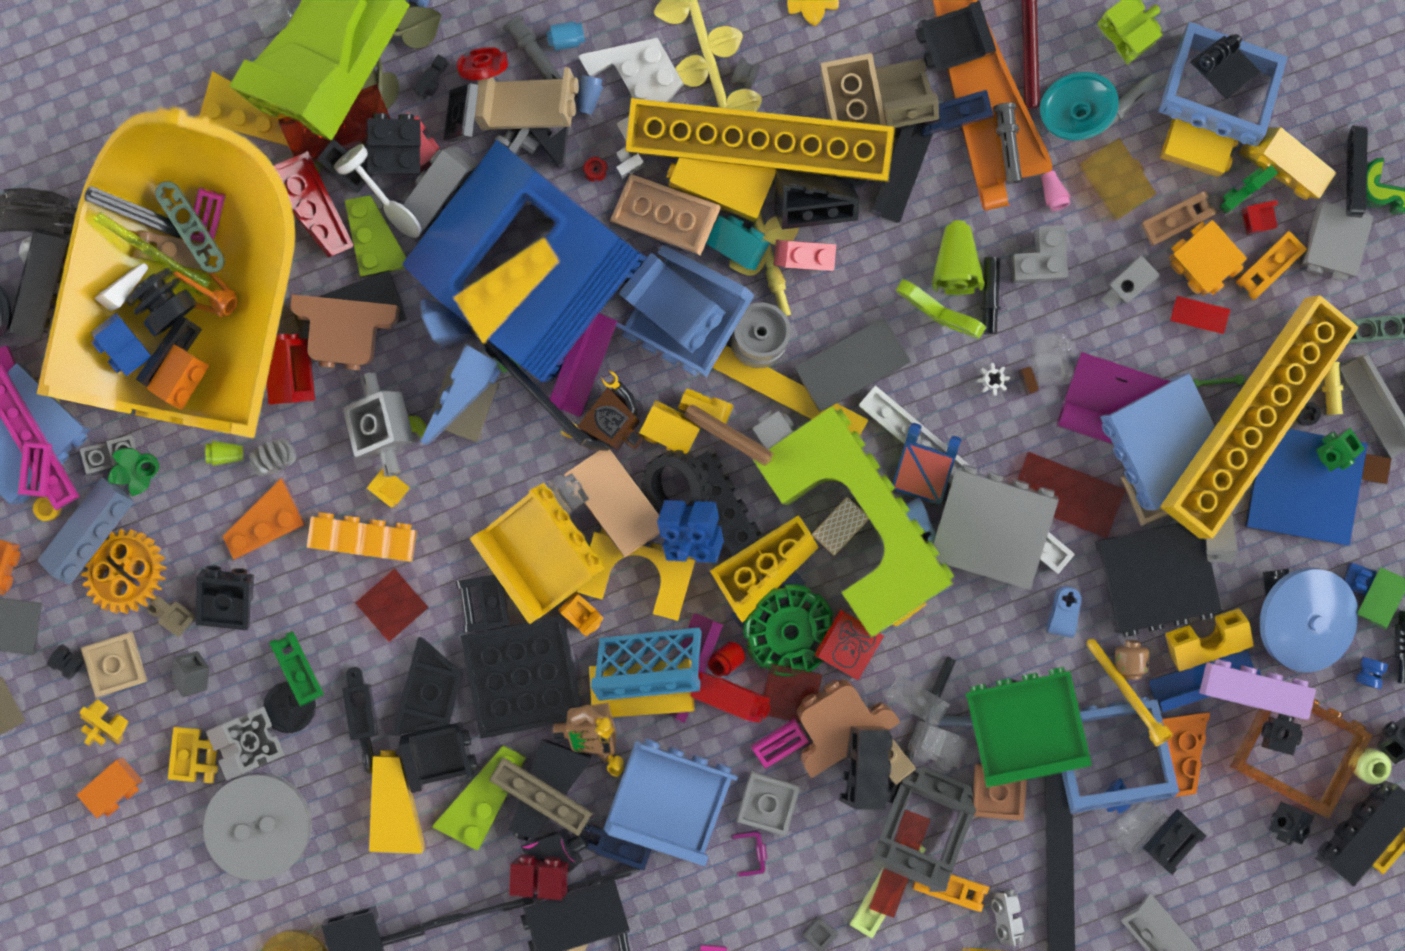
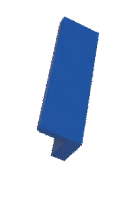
(1184, 686)

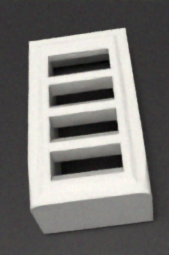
(117, 292)

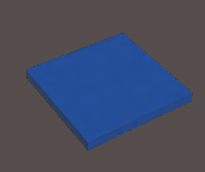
(1300, 494)

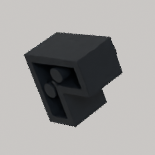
(327, 158)

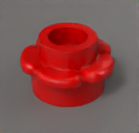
(595, 162)

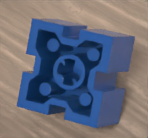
(690, 531)

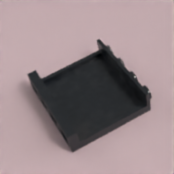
(1158, 578)

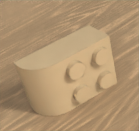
(852, 90)

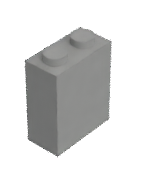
(1336, 242)

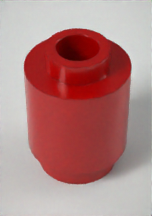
(726, 659)

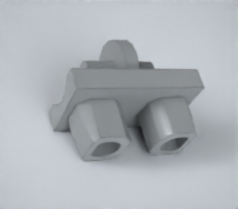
(523, 140)

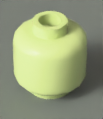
(1373, 766)

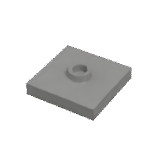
(768, 803)

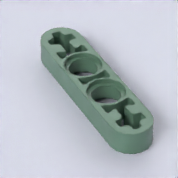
(190, 227)
(1377, 329)

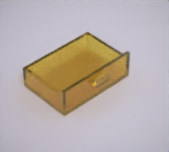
(1117, 179)

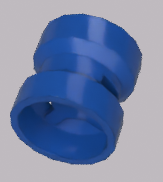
(1374, 667)

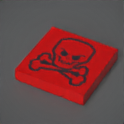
(848, 645)

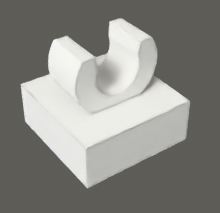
(629, 164)

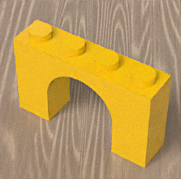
(673, 574)

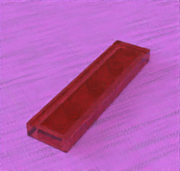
(890, 884)

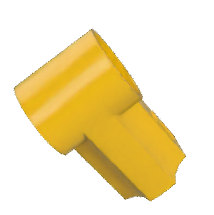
(713, 406)

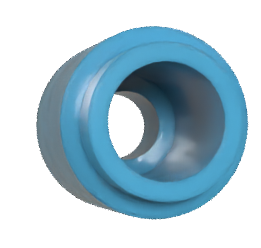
(565, 35)

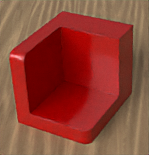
(1260, 217)

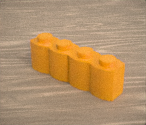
(362, 538)

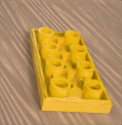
(646, 704)

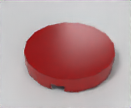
(482, 63)

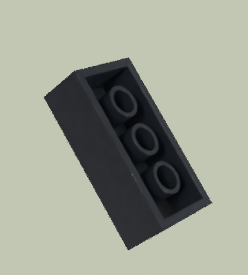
(1365, 834)

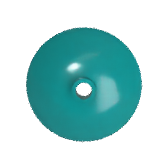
(1075, 96)

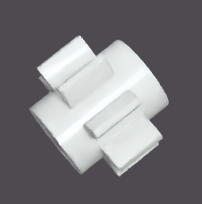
(985, 379)

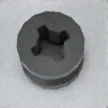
(745, 73)

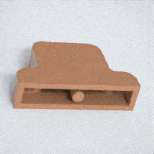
(343, 328)
(829, 722)

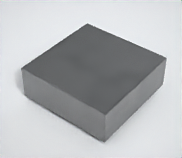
(820, 934)

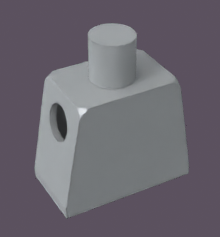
(1139, 274)

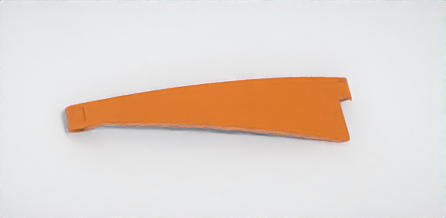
(980, 137)

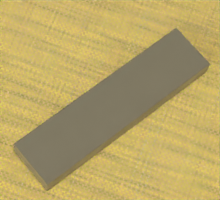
(541, 796)

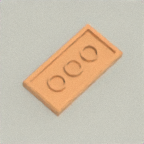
(665, 214)
(616, 502)

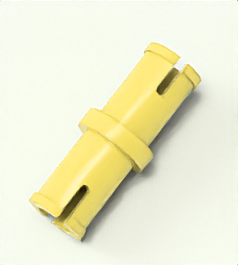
(1333, 390)

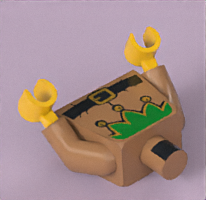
(592, 731)

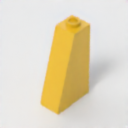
(731, 186)
(393, 809)

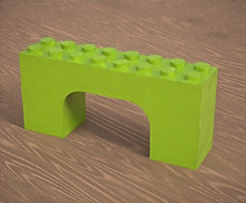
(831, 452)

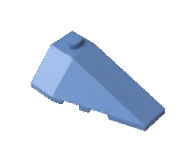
(444, 324)
(471, 378)

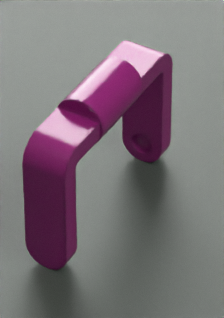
(760, 852)

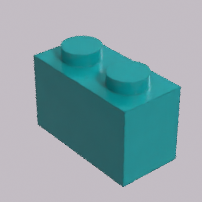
(738, 242)

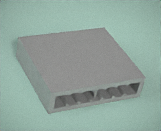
(994, 526)

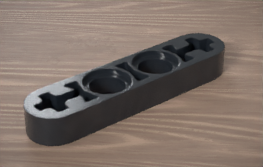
(1356, 171)

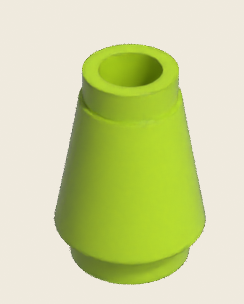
(223, 453)

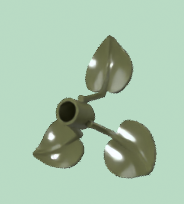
(417, 31)

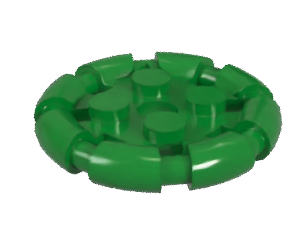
(779, 619)

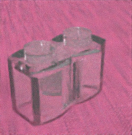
(938, 745)

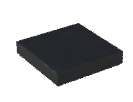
(460, 112)

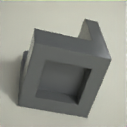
(190, 673)

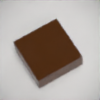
(1028, 380)
(1376, 469)

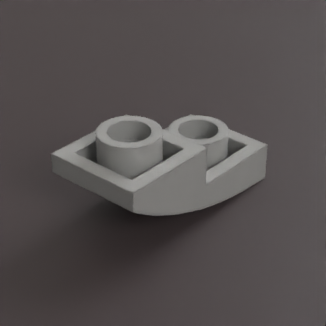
(100, 457)

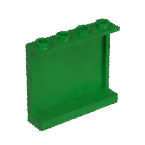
(1028, 727)

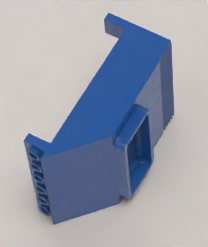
(566, 300)

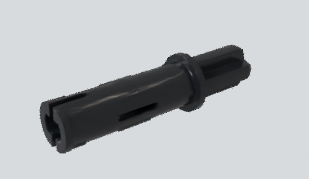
(991, 294)

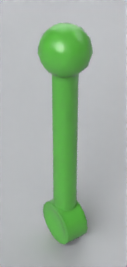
(1238, 380)

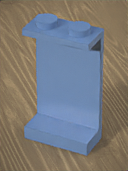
(672, 303)

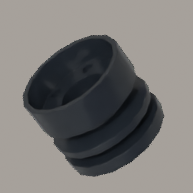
(160, 301)

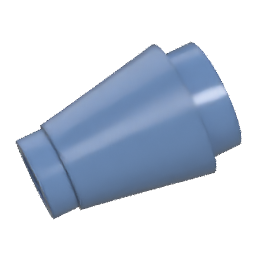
(589, 93)

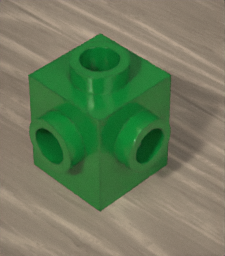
(1339, 449)

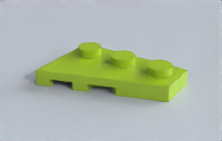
(372, 238)

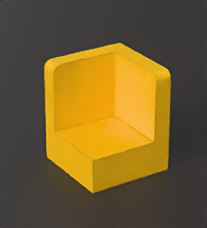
(388, 489)

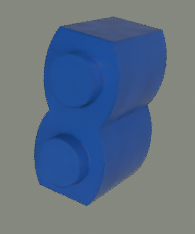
(120, 344)

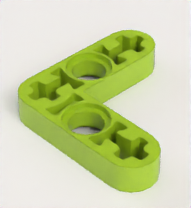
(944, 316)

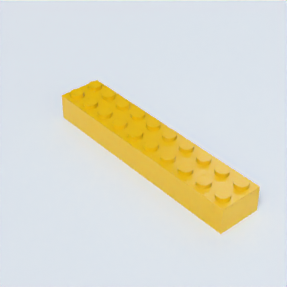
(760, 139)
(1259, 417)

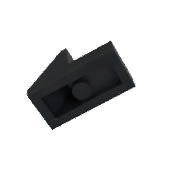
(554, 146)

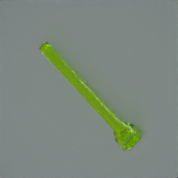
(151, 251)

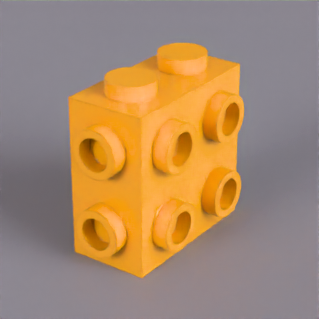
(1206, 258)

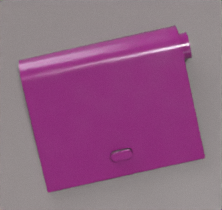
(1099, 390)

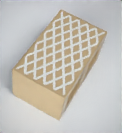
(840, 526)

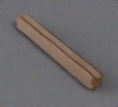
(728, 435)

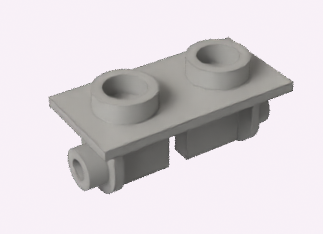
(1008, 929)

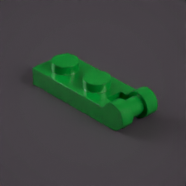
(297, 669)

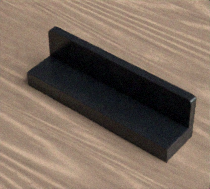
(904, 169)

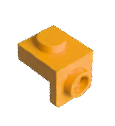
(581, 614)

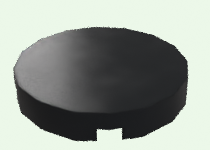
(285, 711)

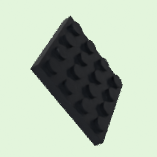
(521, 676)

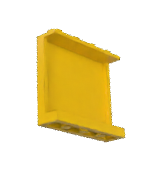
(537, 553)

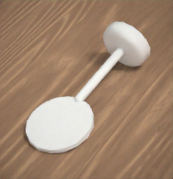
(396, 213)

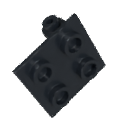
(1226, 65)

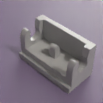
(1223, 546)

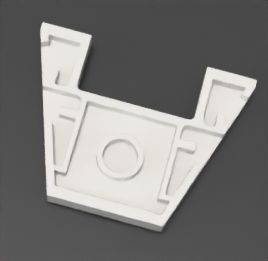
(643, 69)

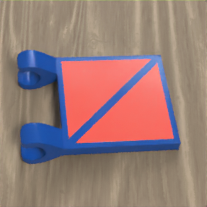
(923, 469)

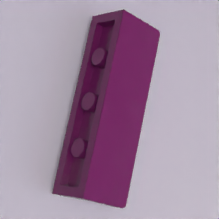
(582, 366)
(709, 634)

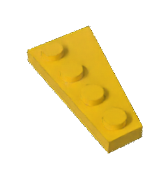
(237, 114)

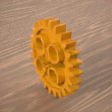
(108, 590)

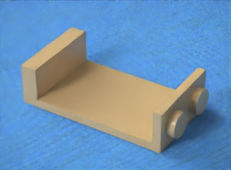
(526, 103)

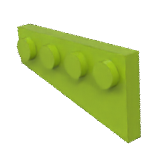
(478, 805)

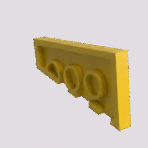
(501, 291)

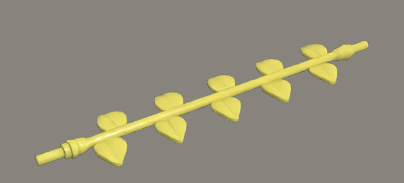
(694, 72)

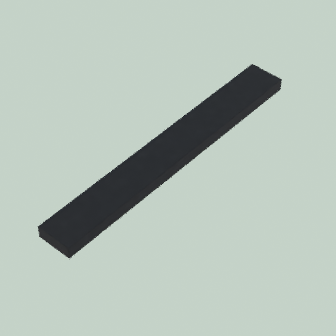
(1059, 866)

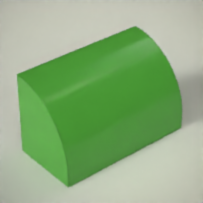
(1383, 598)

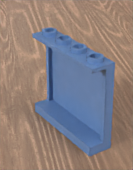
(726, 293)
(55, 423)
(1159, 437)
(668, 801)

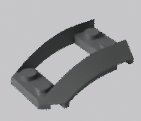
(911, 862)

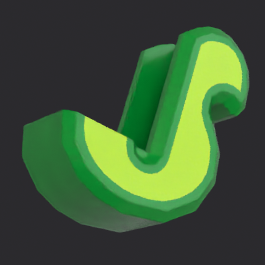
(1383, 194)

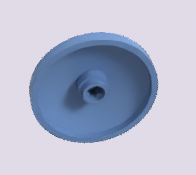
(1308, 619)

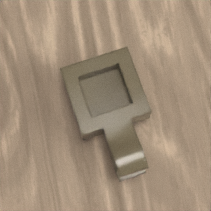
(173, 618)

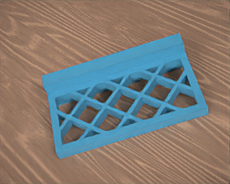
(646, 681)

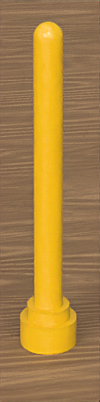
(1158, 732)

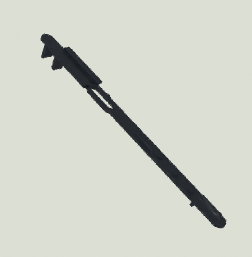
(420, 930)

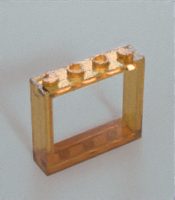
(1341, 776)

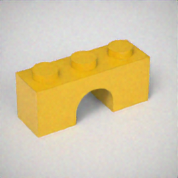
(1229, 637)

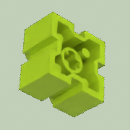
(1131, 28)

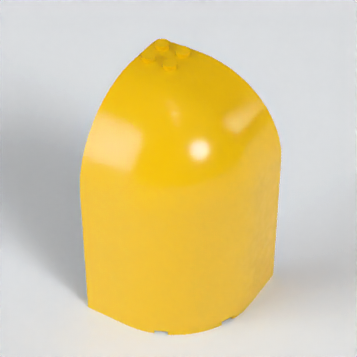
(258, 252)

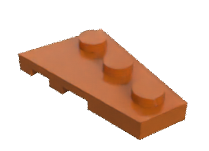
(264, 522)
(1186, 748)

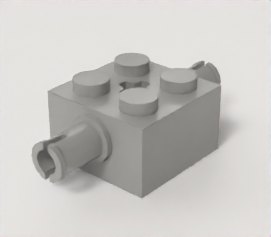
(378, 424)

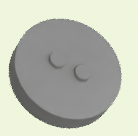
(257, 826)

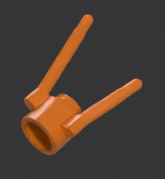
(222, 301)

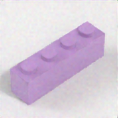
(1256, 690)

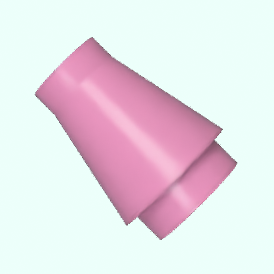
(1055, 193)

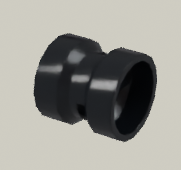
(65, 662)

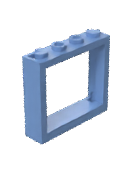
(1211, 119)
(1127, 796)

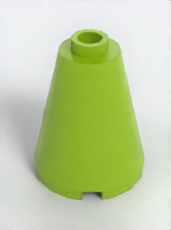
(958, 261)

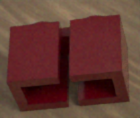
(532, 875)

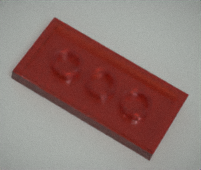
(351, 129)
(1081, 498)

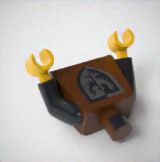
(611, 419)

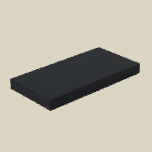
(373, 290)

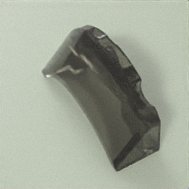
(29, 208)

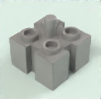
(245, 743)

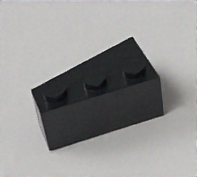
(813, 200)
(868, 768)

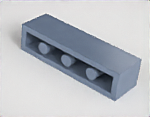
(85, 531)

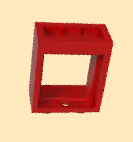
(290, 371)
(732, 698)

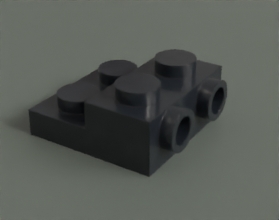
(393, 145)
(224, 598)

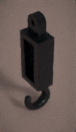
(361, 719)

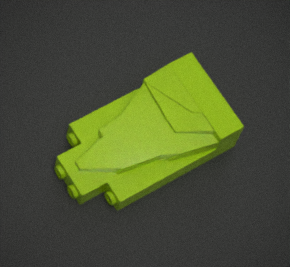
(320, 61)

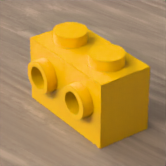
(669, 428)

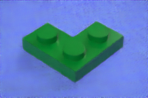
(1252, 183)

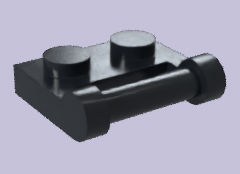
(491, 601)
(1169, 837)

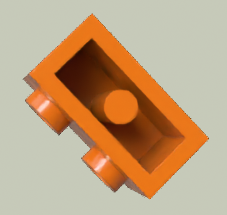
(177, 377)
(109, 788)

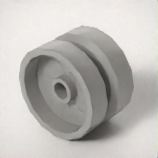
(761, 335)

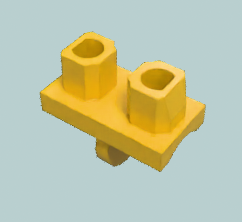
(93, 716)

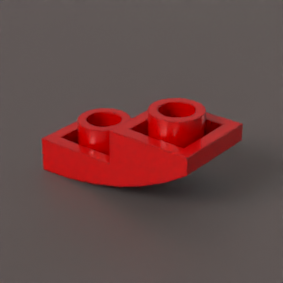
(1200, 315)

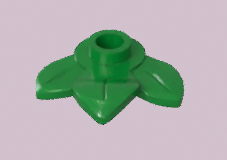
(129, 470)

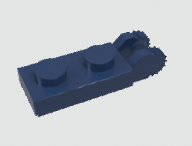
(961, 112)
(618, 849)

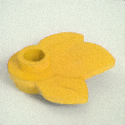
(811, 9)

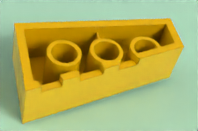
(764, 565)

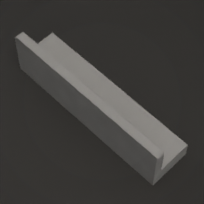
(1375, 403)
(1156, 928)

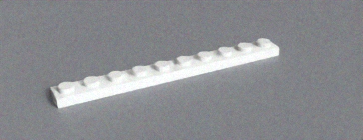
(898, 421)

